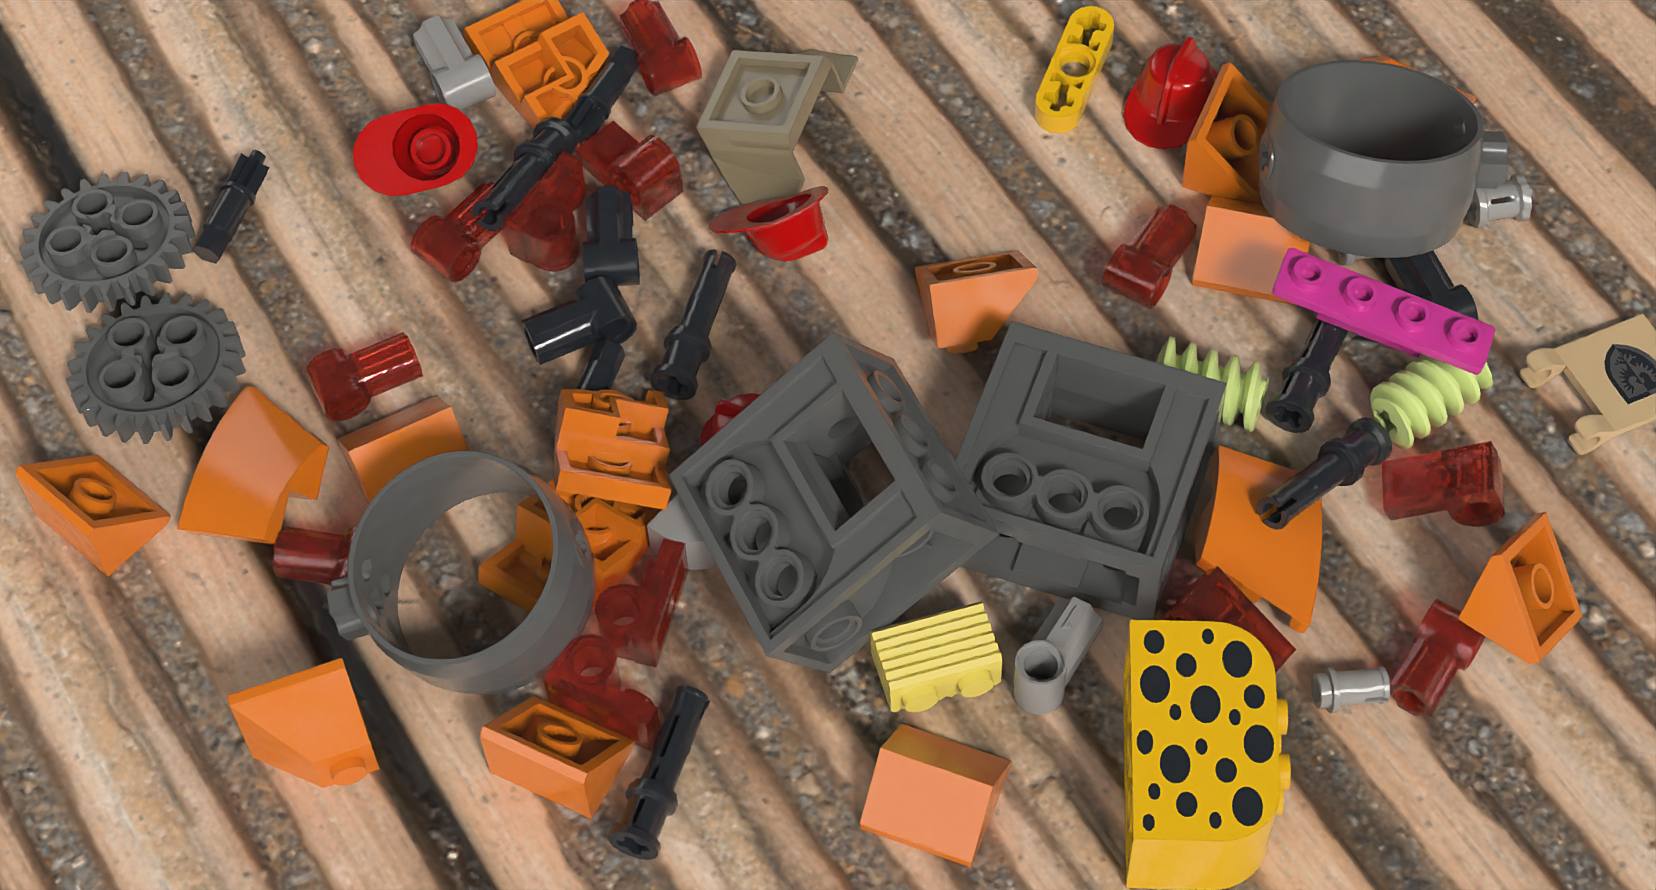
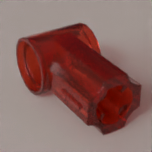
(662, 55)
(454, 242)
(1146, 265)
(349, 381)
(312, 555)
(1439, 652)

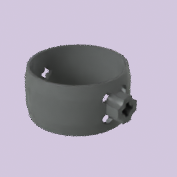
(1374, 158)
(394, 522)

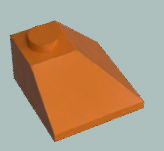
(972, 297)
(307, 725)

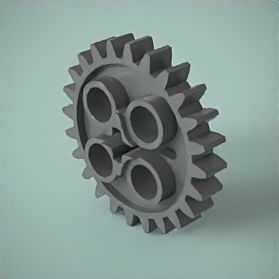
(107, 242)
(124, 369)

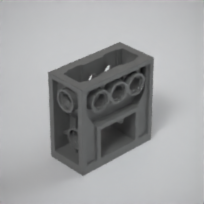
(1078, 495)
(794, 528)

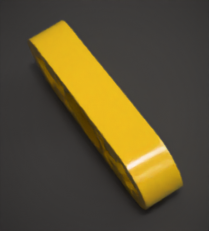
(1076, 87)

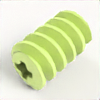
(1243, 392)
(1424, 397)

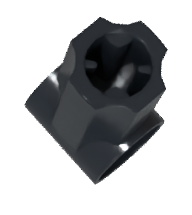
(610, 240)
(1427, 279)
(591, 316)

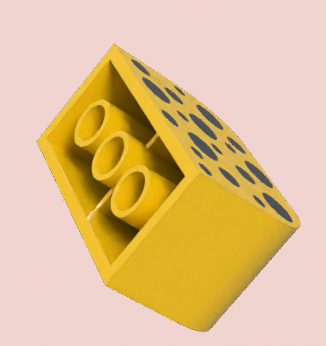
(1199, 754)

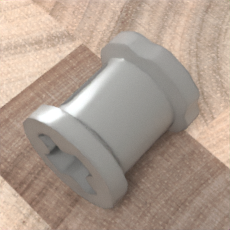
(1516, 204)

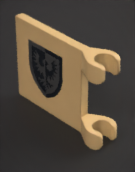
(1612, 374)

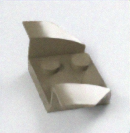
(761, 114)

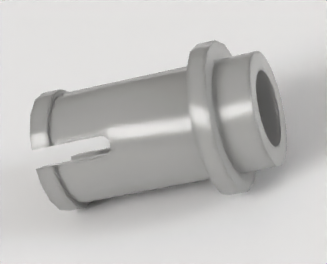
(1349, 688)

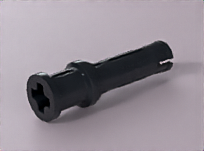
(531, 162)
(689, 341)
(1306, 379)
(1338, 464)
(653, 794)

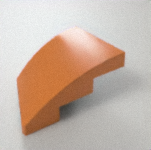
(538, 56)
(612, 446)
(250, 472)
(613, 529)
(1259, 559)

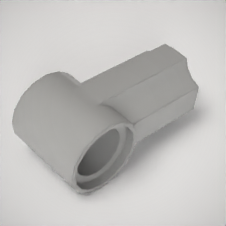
(455, 72)
(1055, 654)

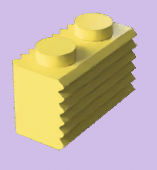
(936, 658)

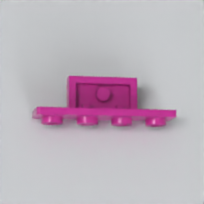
(1383, 312)

